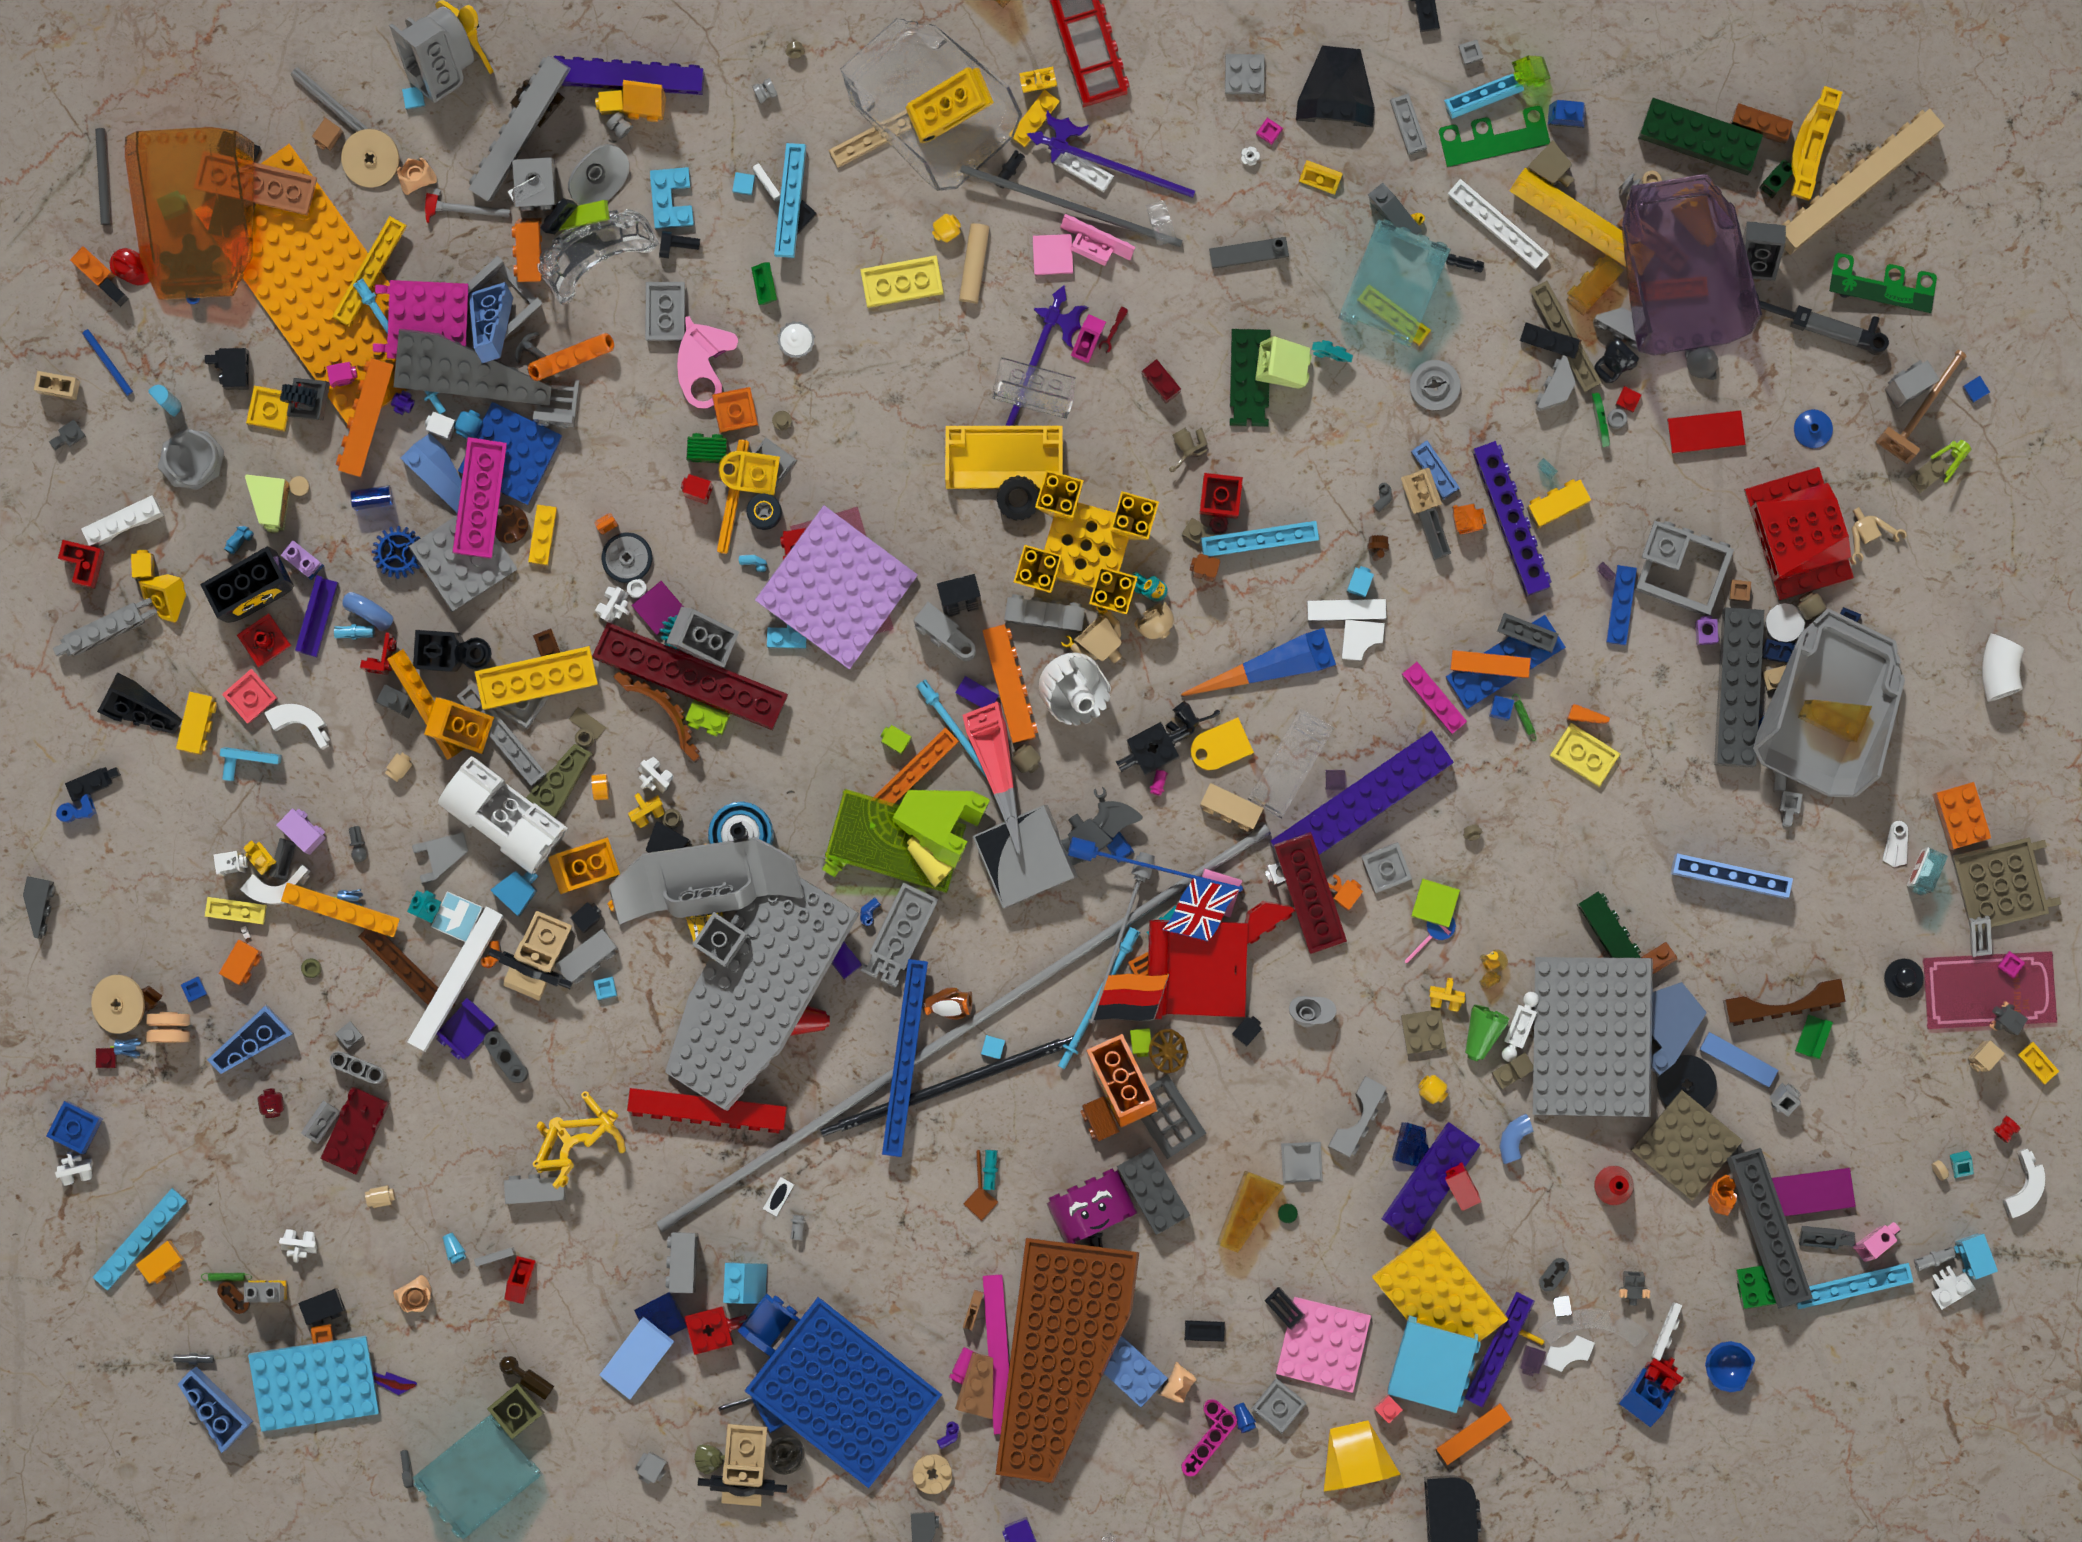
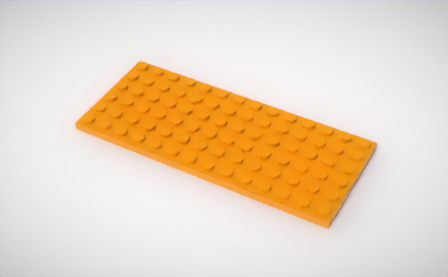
(300, 278)

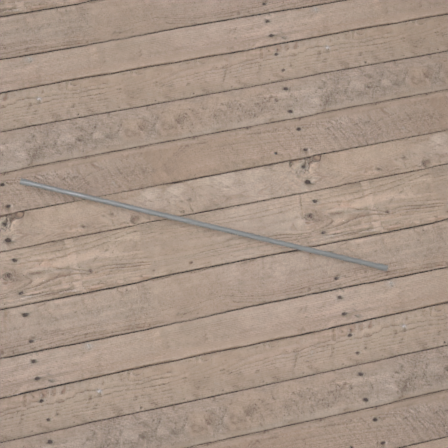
(672, 1218)

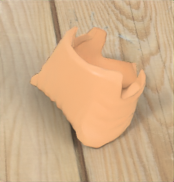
(415, 175)
(414, 1295)
(1178, 1384)

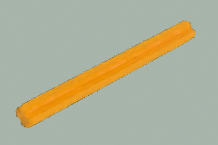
(730, 509)

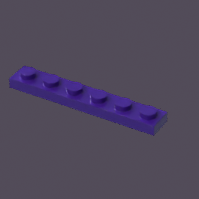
(1499, 1350)

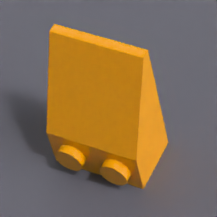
(643, 100)
(458, 725)
(583, 865)

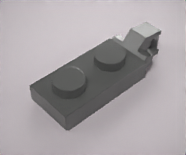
(1825, 1237)

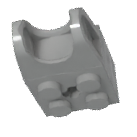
(943, 631)

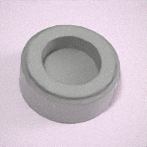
(1617, 418)

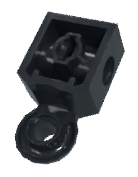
(448, 651)

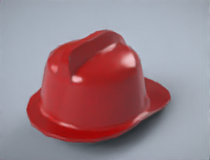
(127, 265)

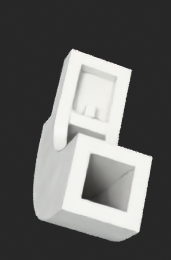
(292, 713)
(261, 892)
(2032, 1189)

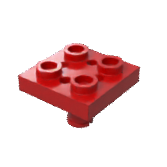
(250, 638)

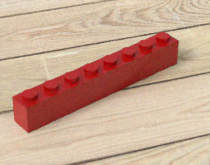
(701, 1109)

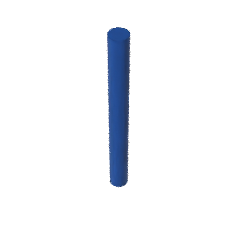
(107, 362)

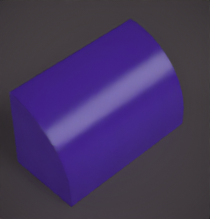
(845, 961)

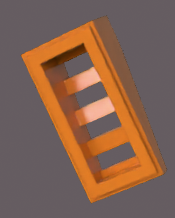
(606, 523)
(1582, 714)

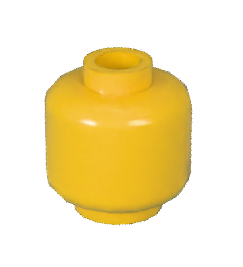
(946, 228)
(1433, 1089)

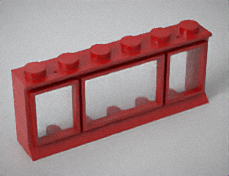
(1090, 50)

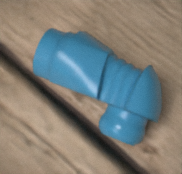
(238, 538)

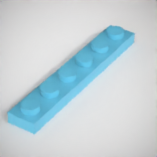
(790, 200)
(1260, 539)
(140, 1239)
(1858, 1285)

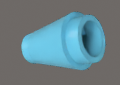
(453, 1248)

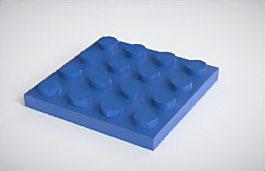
(527, 450)

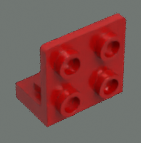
(381, 667)

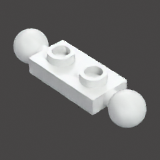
(1520, 1026)

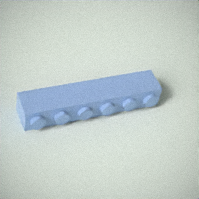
(1731, 876)

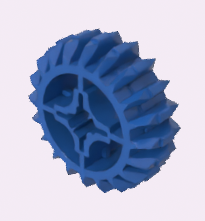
(391, 557)

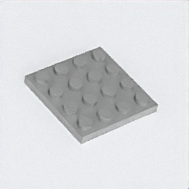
(457, 575)

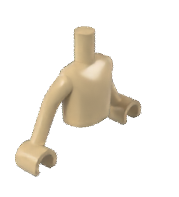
(1867, 530)

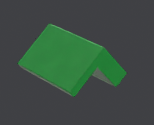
(1813, 1037)

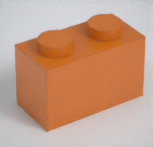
(91, 266)
(240, 963)

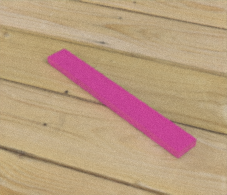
(996, 1343)

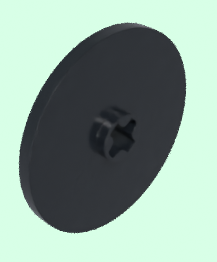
(1697, 1072)

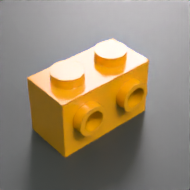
(160, 1262)

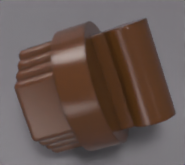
(1378, 545)
(151, 998)

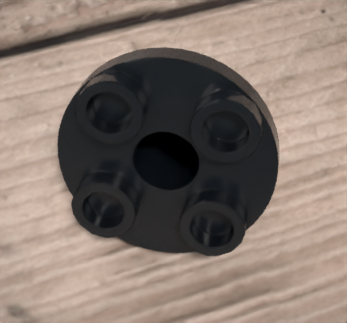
(1903, 978)

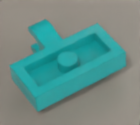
(1326, 349)

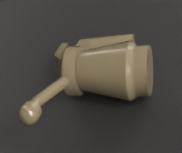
(1185, 443)

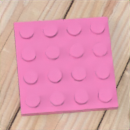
(1324, 1345)

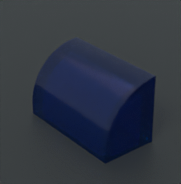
(371, 497)

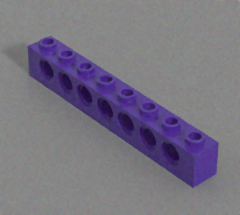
(1530, 584)

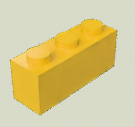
(1558, 503)
(196, 723)

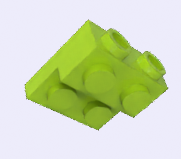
(707, 717)

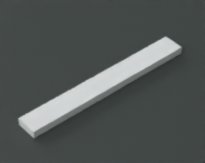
(455, 979)

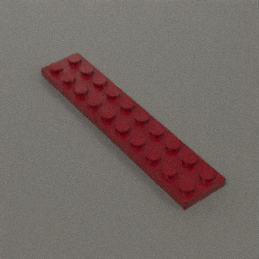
(690, 676)

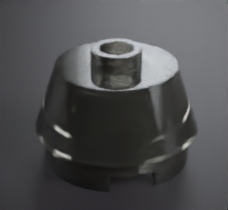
(786, 1455)

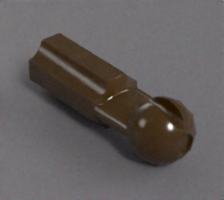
(528, 1378)

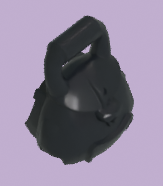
(1617, 358)

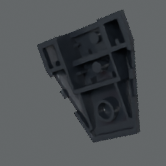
(1337, 89)

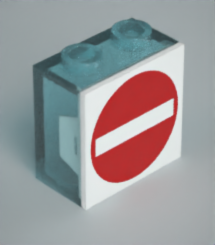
(1926, 871)

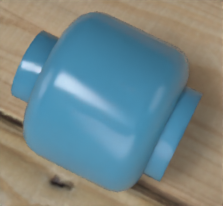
(468, 424)

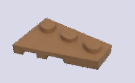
(977, 1387)

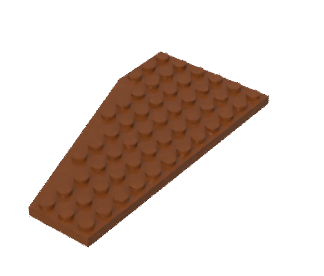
(1063, 1337)

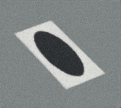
(778, 1196)

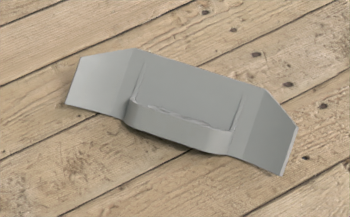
(704, 879)

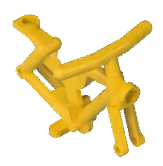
(557, 1128)

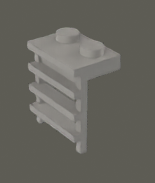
(561, 417)

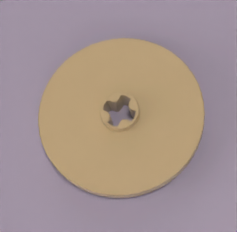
(355, 155)
(118, 1018)

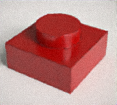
(1628, 399)

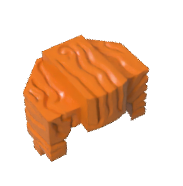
(1468, 518)
(1722, 1195)

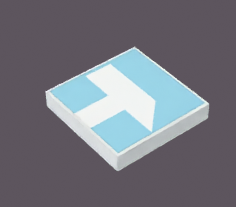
(457, 916)

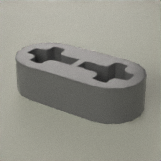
(1557, 1277)

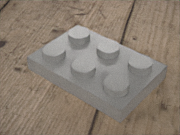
(665, 311)

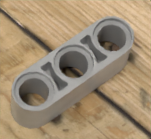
(349, 1062)

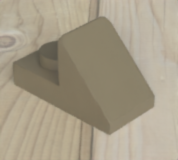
(1513, 1070)

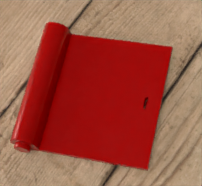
(1200, 970)

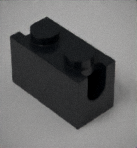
(321, 1307)

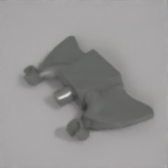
(1108, 822)

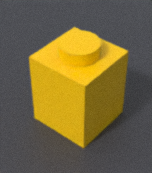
(609, 102)
(142, 565)

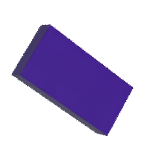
(976, 693)

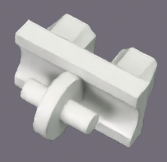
(615, 606)
(652, 778)
(74, 1165)
(298, 1248)

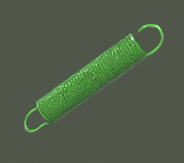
(1524, 717)
(226, 1276)

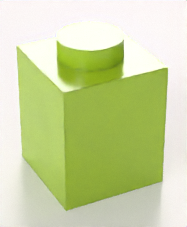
(895, 739)
(1140, 1042)

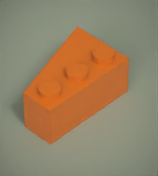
(527, 249)

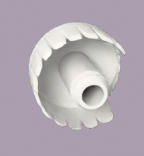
(1074, 688)

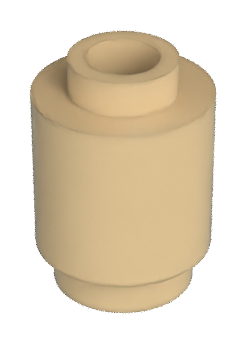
(398, 766)
(379, 1196)

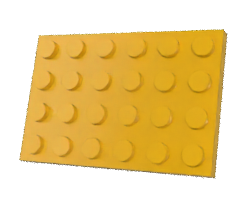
(1439, 1289)

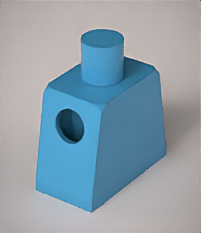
(516, 891)

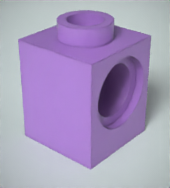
(1701, 638)

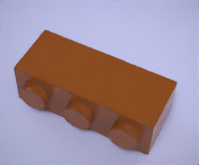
(1761, 122)

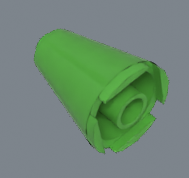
(1483, 1031)

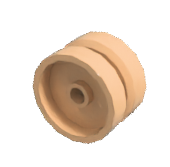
(168, 1027)

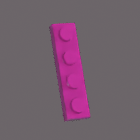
(1434, 698)

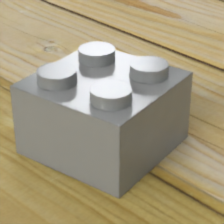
(720, 939)

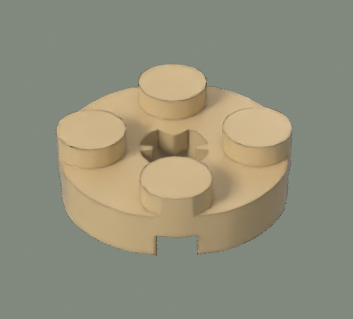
(943, 1471)

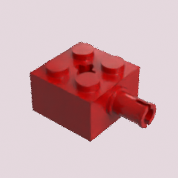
(716, 1319)

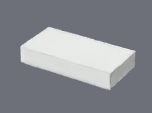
(769, 186)

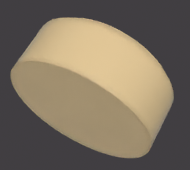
(1651, 176)
(299, 486)
(1940, 1170)

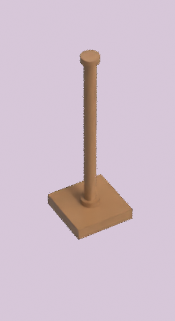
(1897, 443)

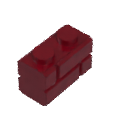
(1161, 381)

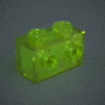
(1531, 71)

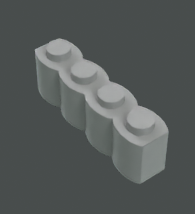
(1043, 614)

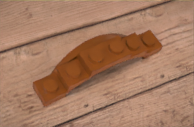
(674, 712)

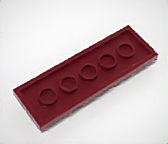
(1310, 893)

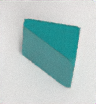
(1961, 1164)

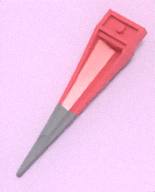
(990, 741)

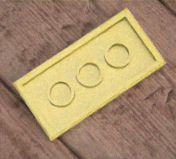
(901, 281)

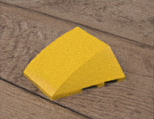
(1356, 1457)

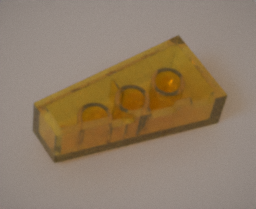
(1247, 1209)

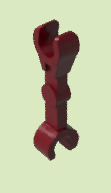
(1120, 317)

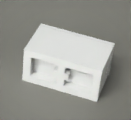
(230, 863)

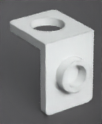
(1271, 874)

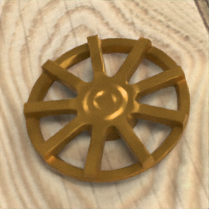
(1168, 1050)

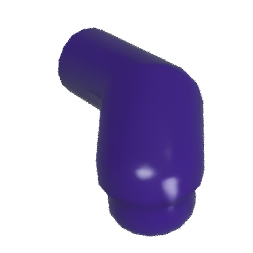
(951, 1435)

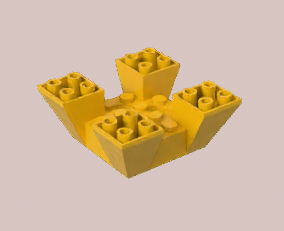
(1102, 574)

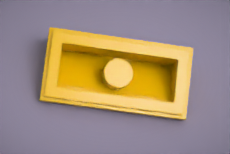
(1320, 177)

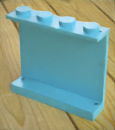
(1433, 1366)

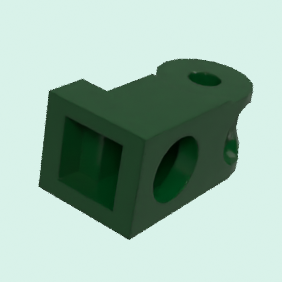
(1777, 178)

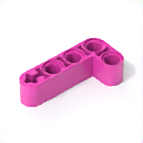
(1206, 1441)

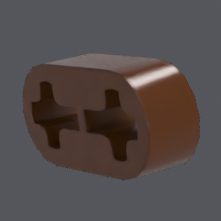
(230, 1301)

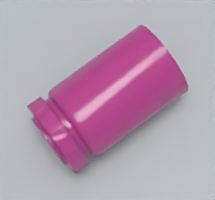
(960, 1368)

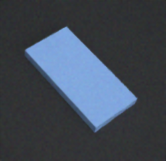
(636, 1358)

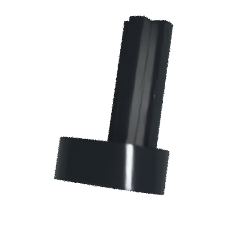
(669, 240)

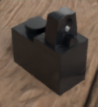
(234, 367)

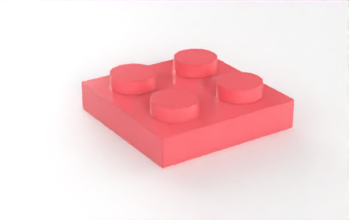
(249, 696)

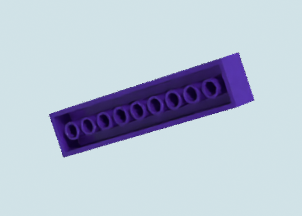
(1372, 794)

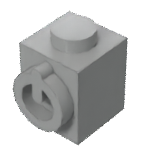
(1785, 1099)
(650, 1467)

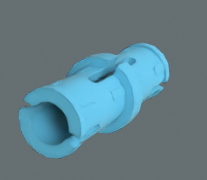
(354, 631)

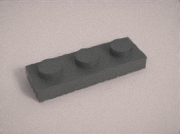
(1527, 632)

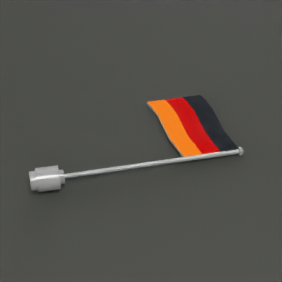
(1130, 995)

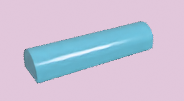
(1482, 96)
(165, 399)

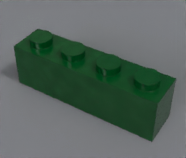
(1607, 928)

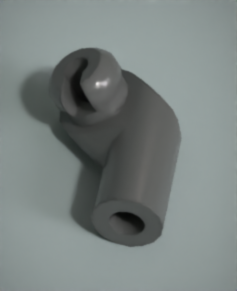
(1385, 494)

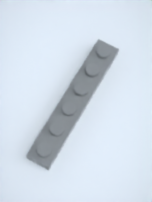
(505, 738)

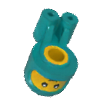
(1151, 588)

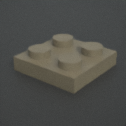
(1423, 1031)

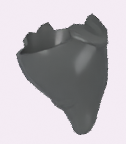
(1702, 363)

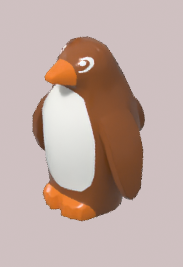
(949, 1003)

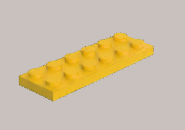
(536, 678)

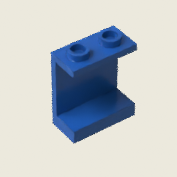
(767, 1323)

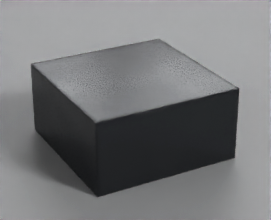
(113, 292)

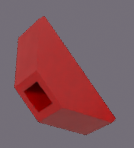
(1264, 917)

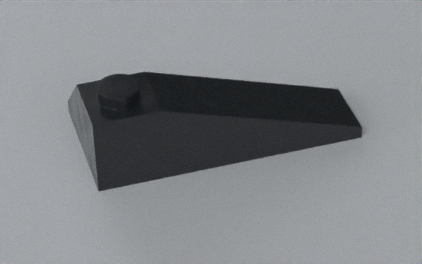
(133, 703)

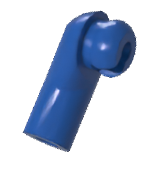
(866, 912)

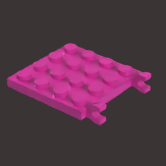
(426, 308)

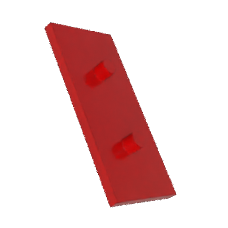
(1706, 431)

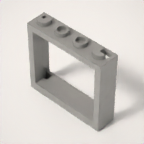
(1681, 601)

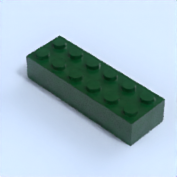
(1700, 136)

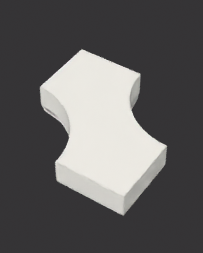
(1576, 1350)

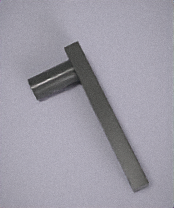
(1248, 252)

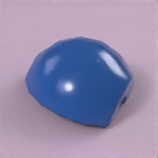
(1729, 1366)

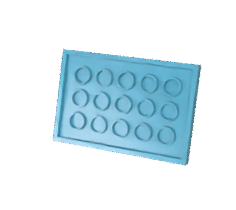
(313, 1383)

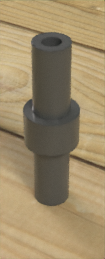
(193, 1358)

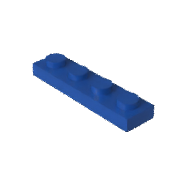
(1621, 605)

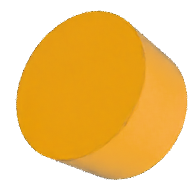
(600, 787)

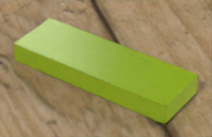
(587, 214)

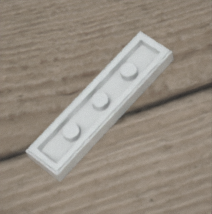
(1346, 610)

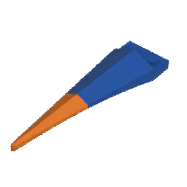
(1299, 656)

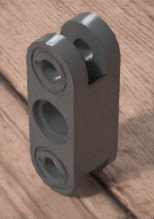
(498, 1049)

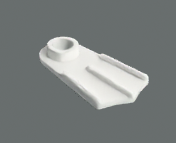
(1896, 845)

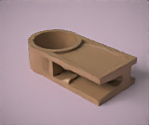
(973, 1310)

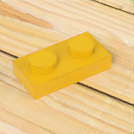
(2038, 1063)

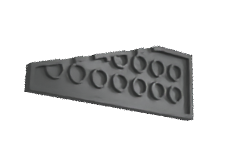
(443, 366)

